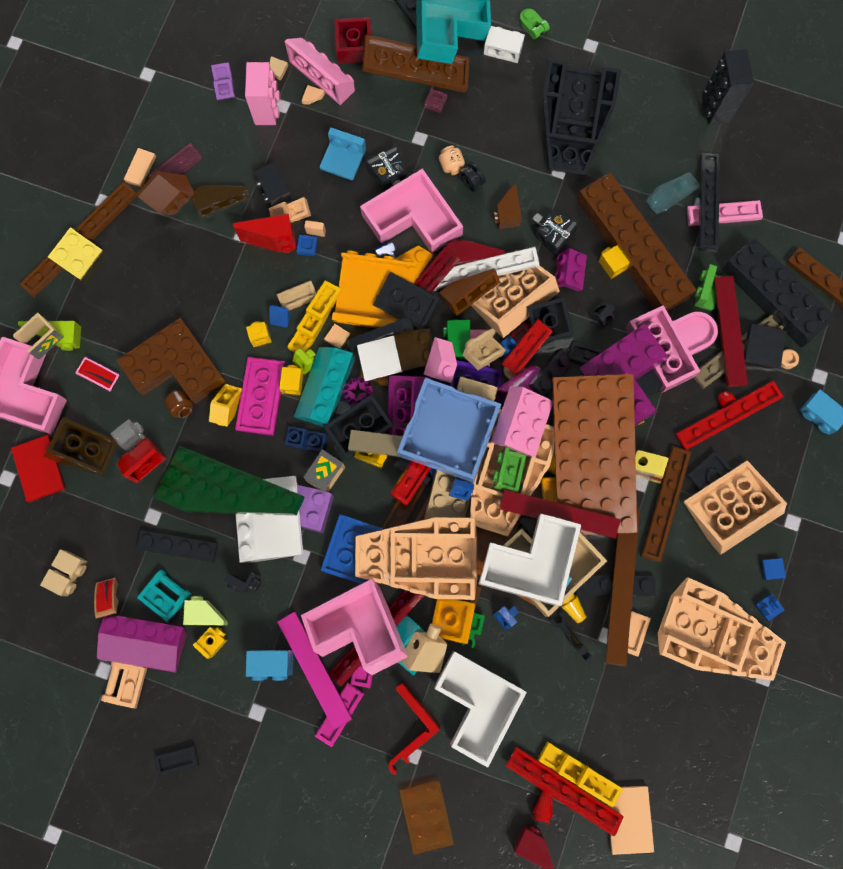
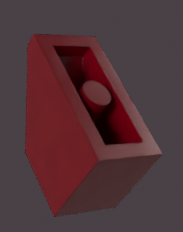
(533, 847)

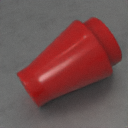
(544, 808)

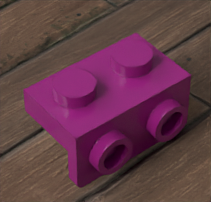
(570, 269)

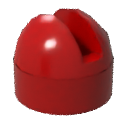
(726, 398)

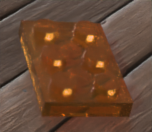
(426, 817)

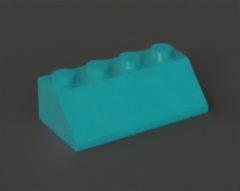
(324, 386)

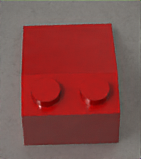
(269, 233)

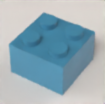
(269, 663)

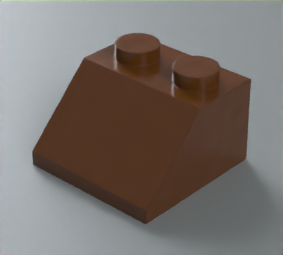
(166, 192)

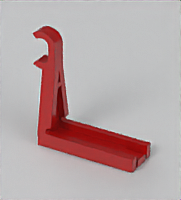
(425, 716)

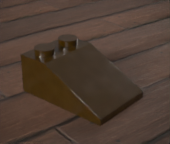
(413, 351)
(80, 447)

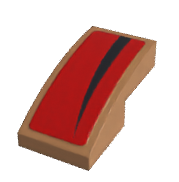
(105, 598)

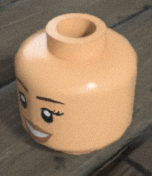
(451, 160)

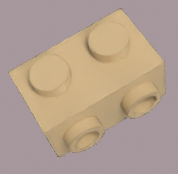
(483, 349)

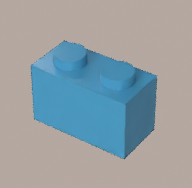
(823, 412)

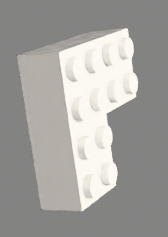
(543, 570)
(490, 706)

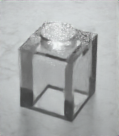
(128, 434)

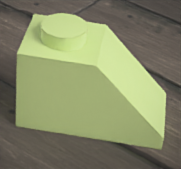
(202, 613)

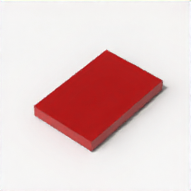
(37, 473)

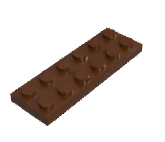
(401, 62)

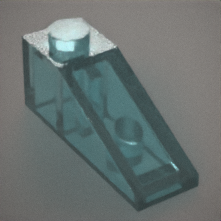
(672, 192)

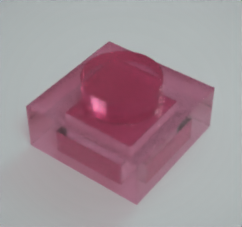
(435, 101)

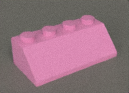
(319, 69)

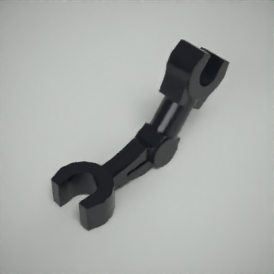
(581, 648)

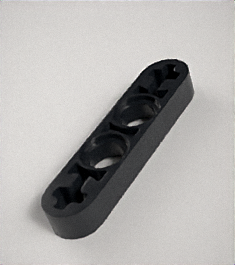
(391, 329)

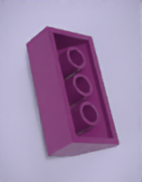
(402, 400)
(140, 643)

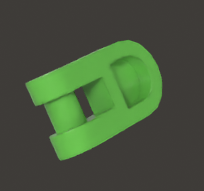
(529, 19)

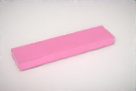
(730, 212)

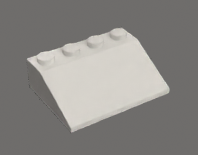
(270, 535)

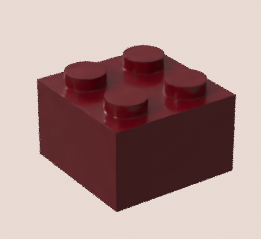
(350, 39)

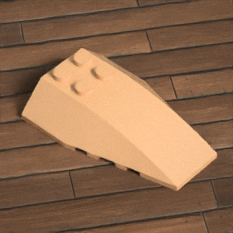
(487, 499)
(423, 557)
(716, 634)

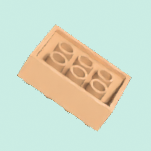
(507, 302)
(735, 507)

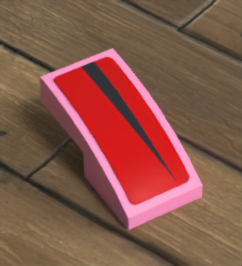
(97, 374)

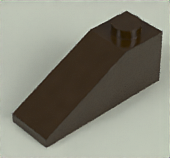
(214, 198)

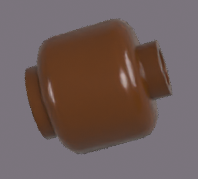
(178, 404)

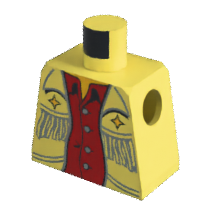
(653, 468)

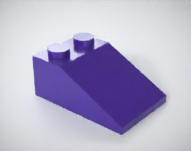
(484, 375)

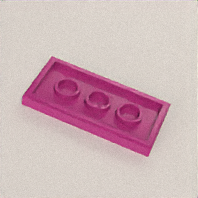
(260, 396)

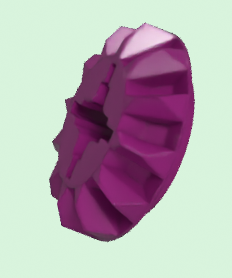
(351, 385)

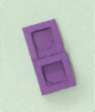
(223, 81)

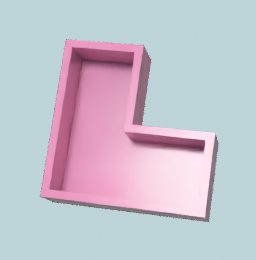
(413, 204)
(18, 397)
(358, 618)

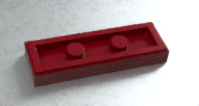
(437, 270)

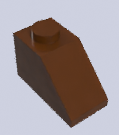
(508, 210)

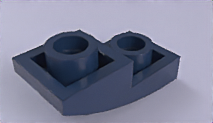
(306, 440)

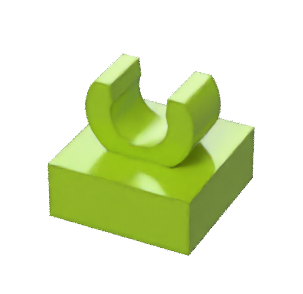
(304, 360)

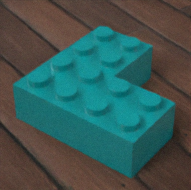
(444, 20)

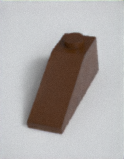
(466, 291)

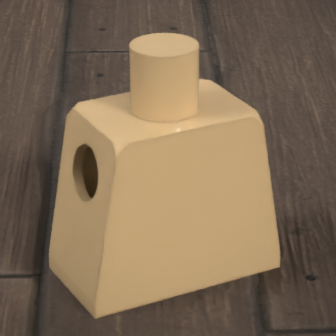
(426, 651)

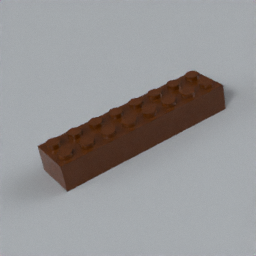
(624, 226)

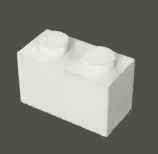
(504, 44)

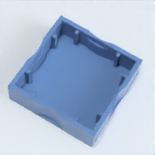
(449, 430)

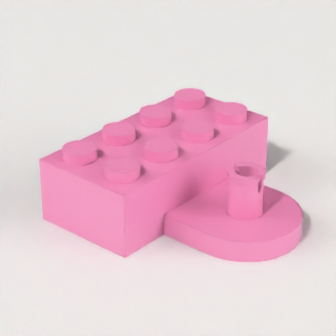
(679, 341)

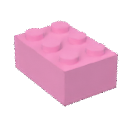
(262, 93)
(522, 421)

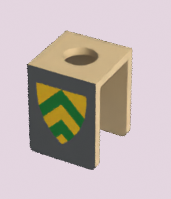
(31, 328)
(324, 471)

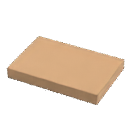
(636, 827)

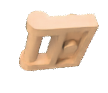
(130, 685)

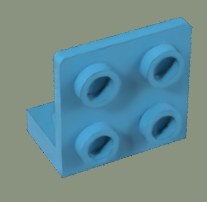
(343, 154)

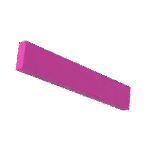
(315, 671)

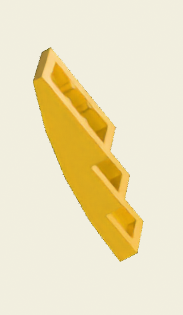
(315, 317)
(580, 774)

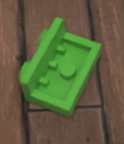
(705, 293)
(509, 470)

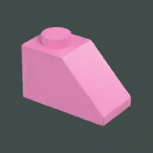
(441, 361)

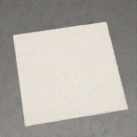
(379, 358)

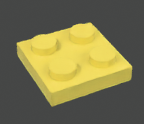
(75, 253)

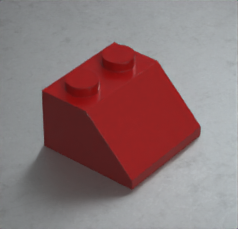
(140, 460)

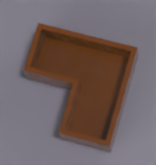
(170, 354)

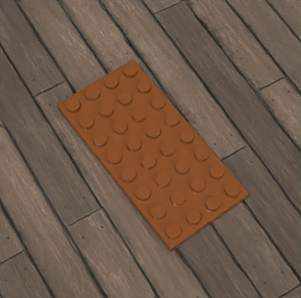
(596, 446)

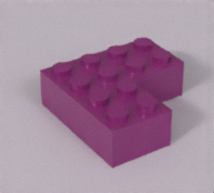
(631, 355)

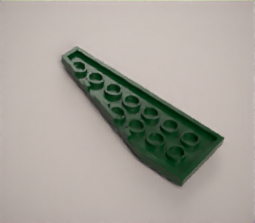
(208, 485)

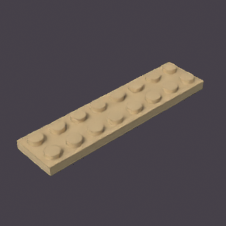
(439, 501)

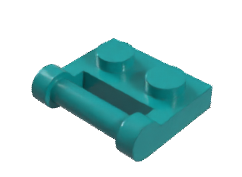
(161, 602)

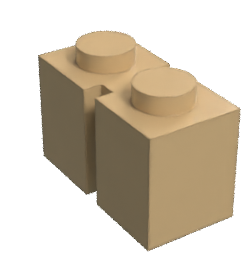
(59, 582)

